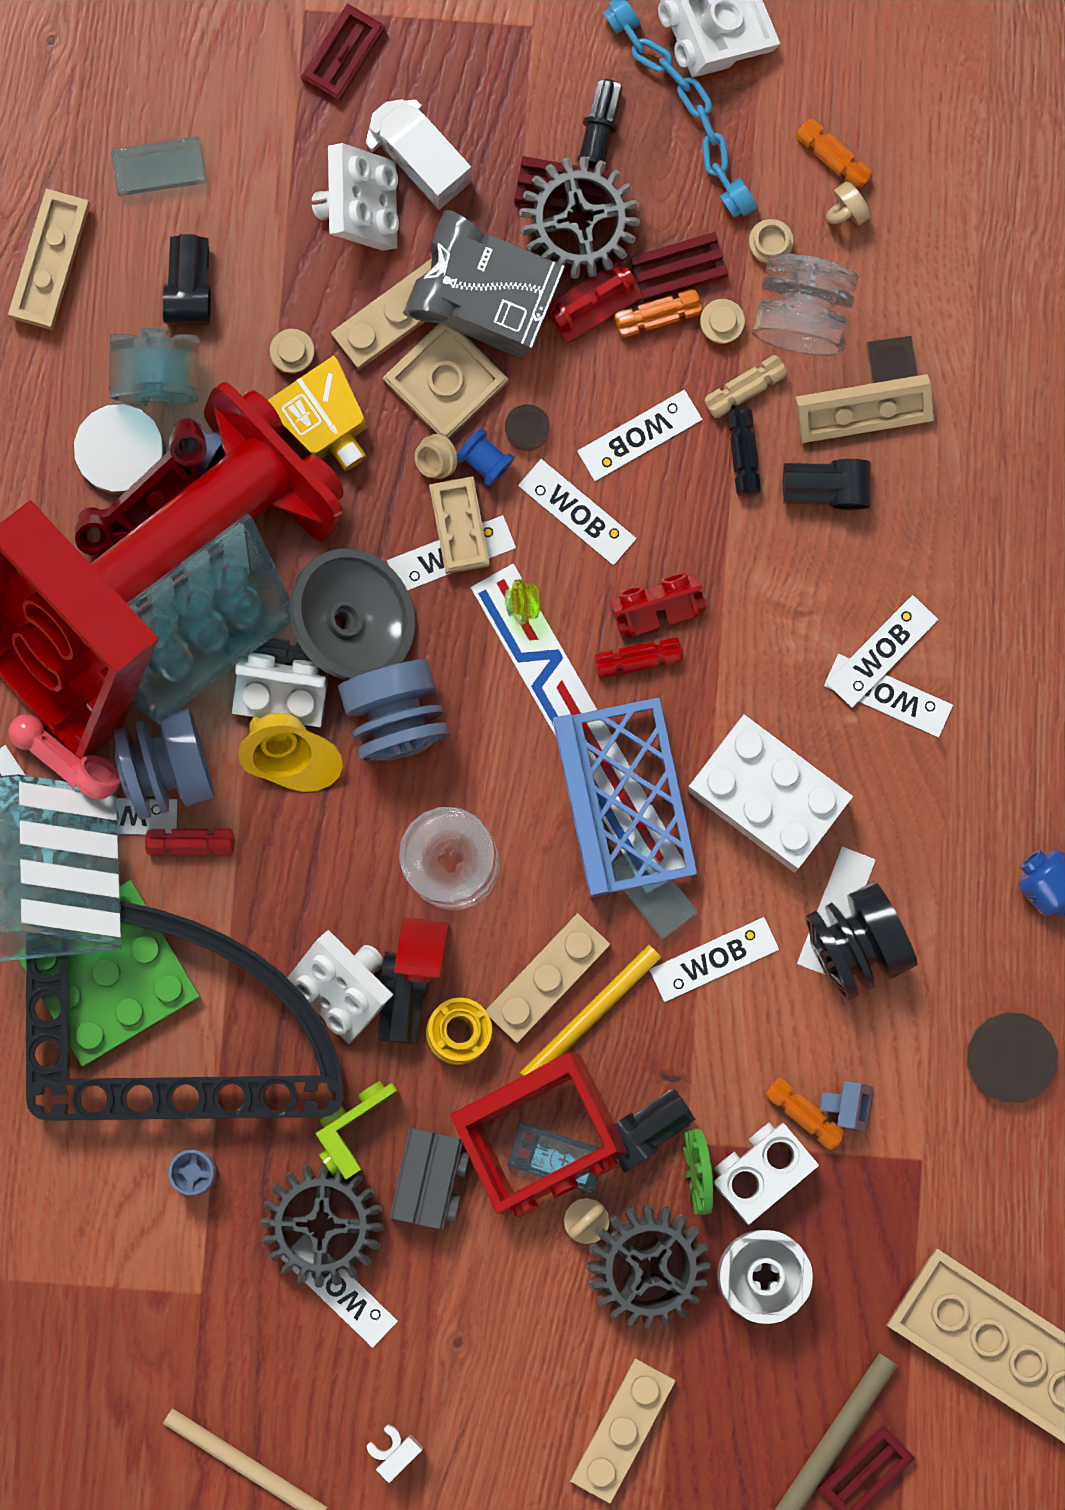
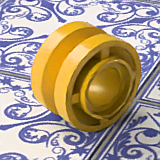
(466, 1011)

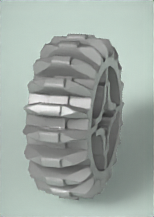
(615, 208)

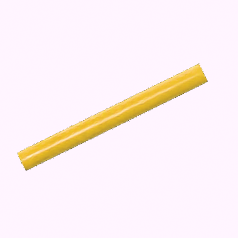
(595, 1009)

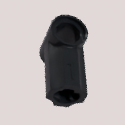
(187, 293)
(841, 484)
(402, 1012)
(651, 1127)

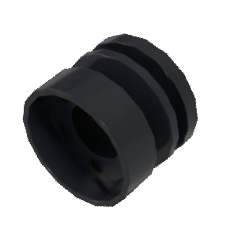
(861, 940)

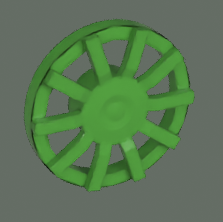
(699, 1172)

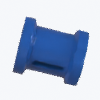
(485, 457)

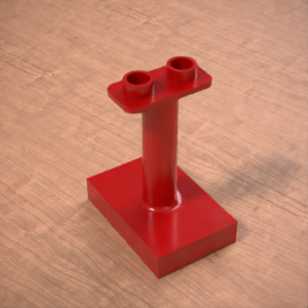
(66, 623)

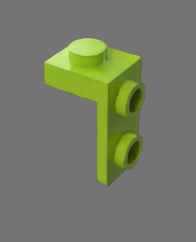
(337, 1152)

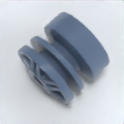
(393, 709)
(163, 764)

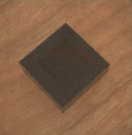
(891, 359)

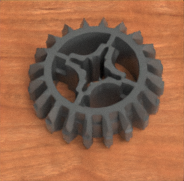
(659, 1248)
(319, 1265)

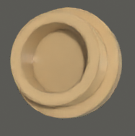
(769, 239)
(722, 321)
(292, 351)
(436, 457)

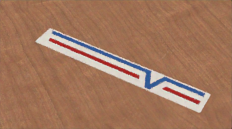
(561, 693)

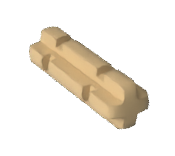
(745, 386)

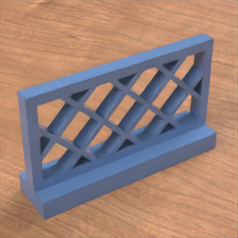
(585, 804)

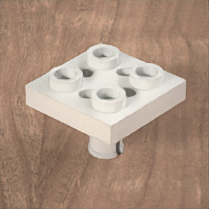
(360, 197)
(341, 985)

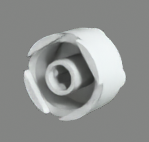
(783, 1257)

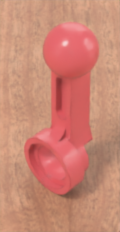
(29, 734)

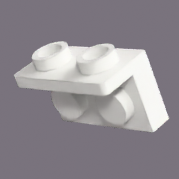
(273, 688)

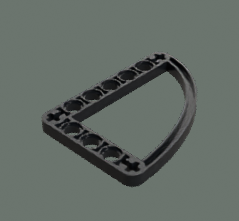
(163, 1088)

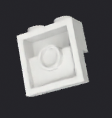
(717, 32)

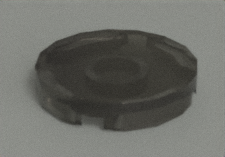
(1012, 1057)

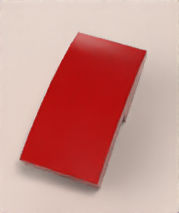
(421, 949)

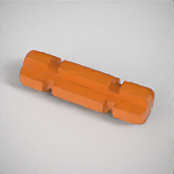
(834, 153)
(658, 313)
(805, 1114)

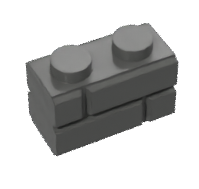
(428, 1179)

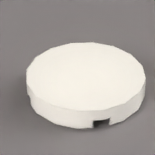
(117, 447)

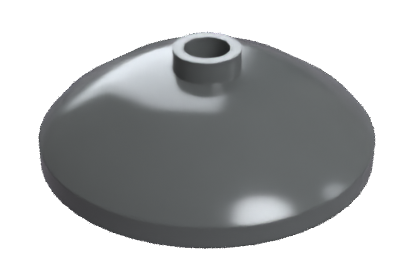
(366, 599)

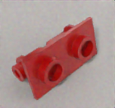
(593, 301)
(673, 596)

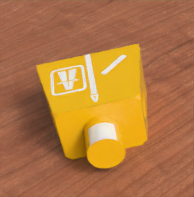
(323, 414)

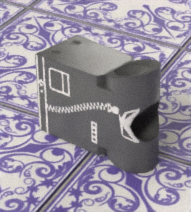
(484, 287)

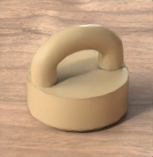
(849, 205)
(584, 1219)

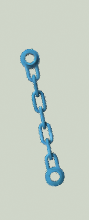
(737, 196)

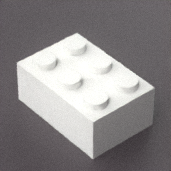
(769, 793)

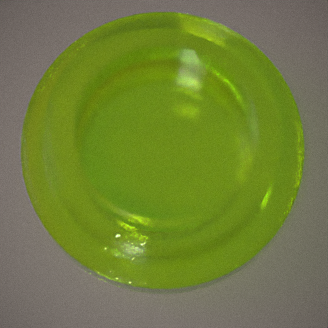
(522, 601)

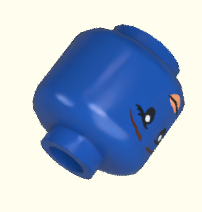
(1045, 881)

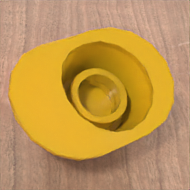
(289, 754)

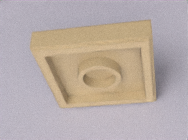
(445, 380)

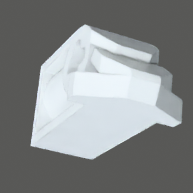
(419, 150)

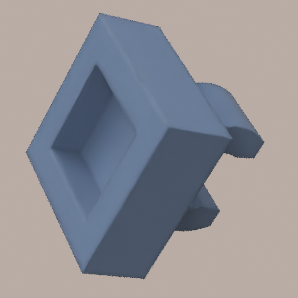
(851, 1106)

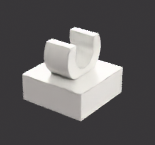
(397, 1456)

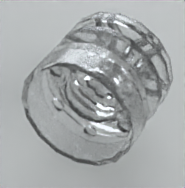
(807, 297)
(429, 843)

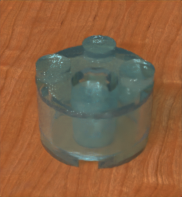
(154, 368)

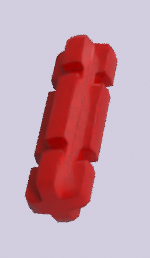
(638, 657)
(189, 842)

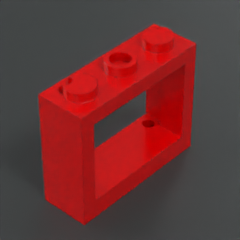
(516, 1093)

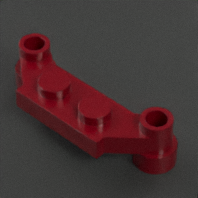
(148, 494)

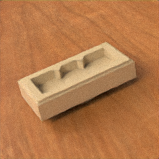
(459, 525)

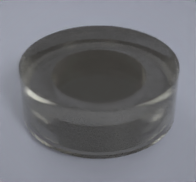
(527, 427)

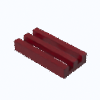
(324, 84)
(555, 203)
(714, 255)
(892, 1446)

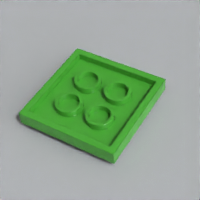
(120, 990)

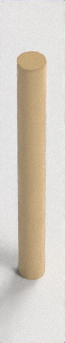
(241, 1462)

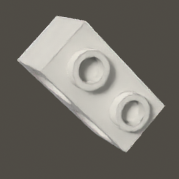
(771, 1182)

